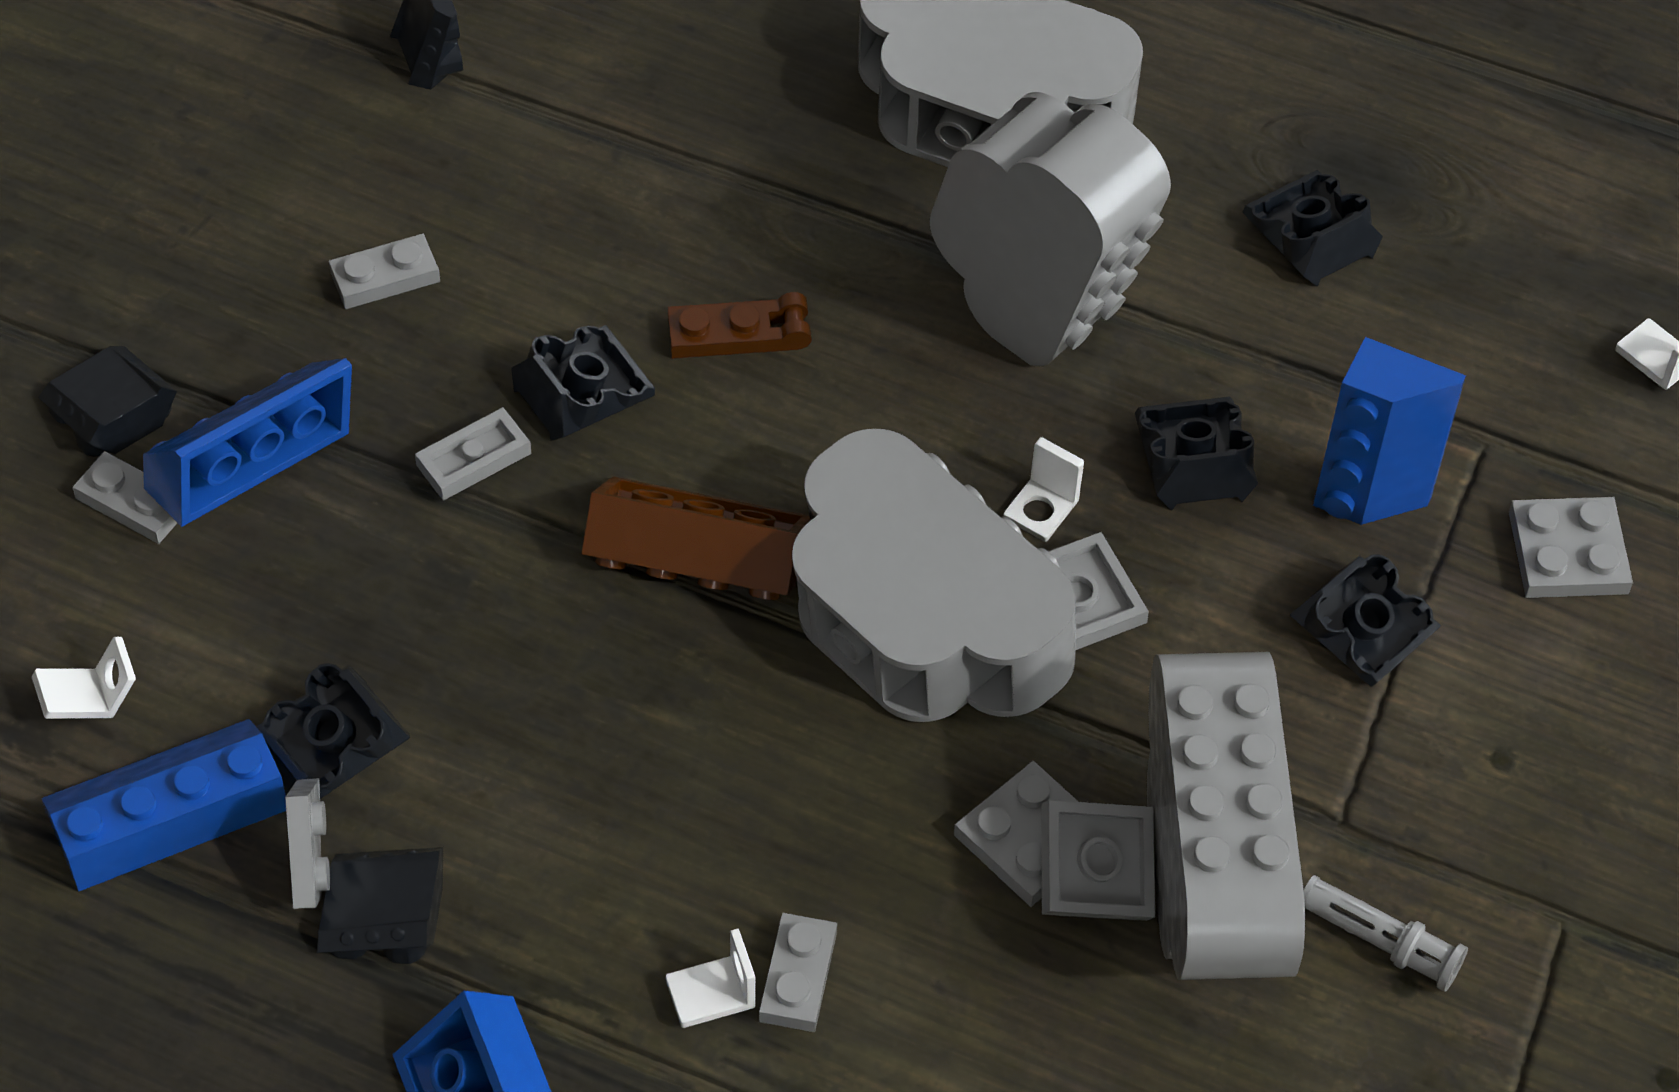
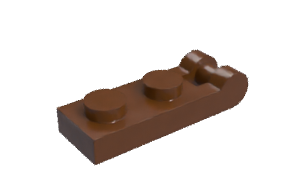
(739, 327)

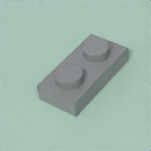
(384, 271)
(473, 453)
(120, 494)
(798, 972)

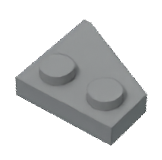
(305, 826)

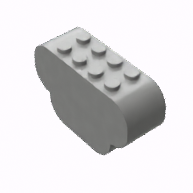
(964, 63)
(1049, 221)
(927, 586)
(1223, 818)

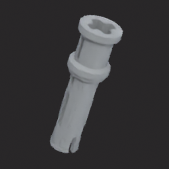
(1405, 951)

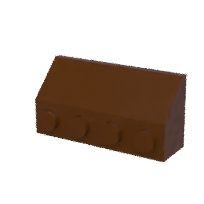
(693, 536)

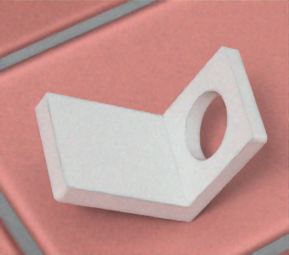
(1652, 352)
(1053, 479)
(86, 691)
(714, 987)

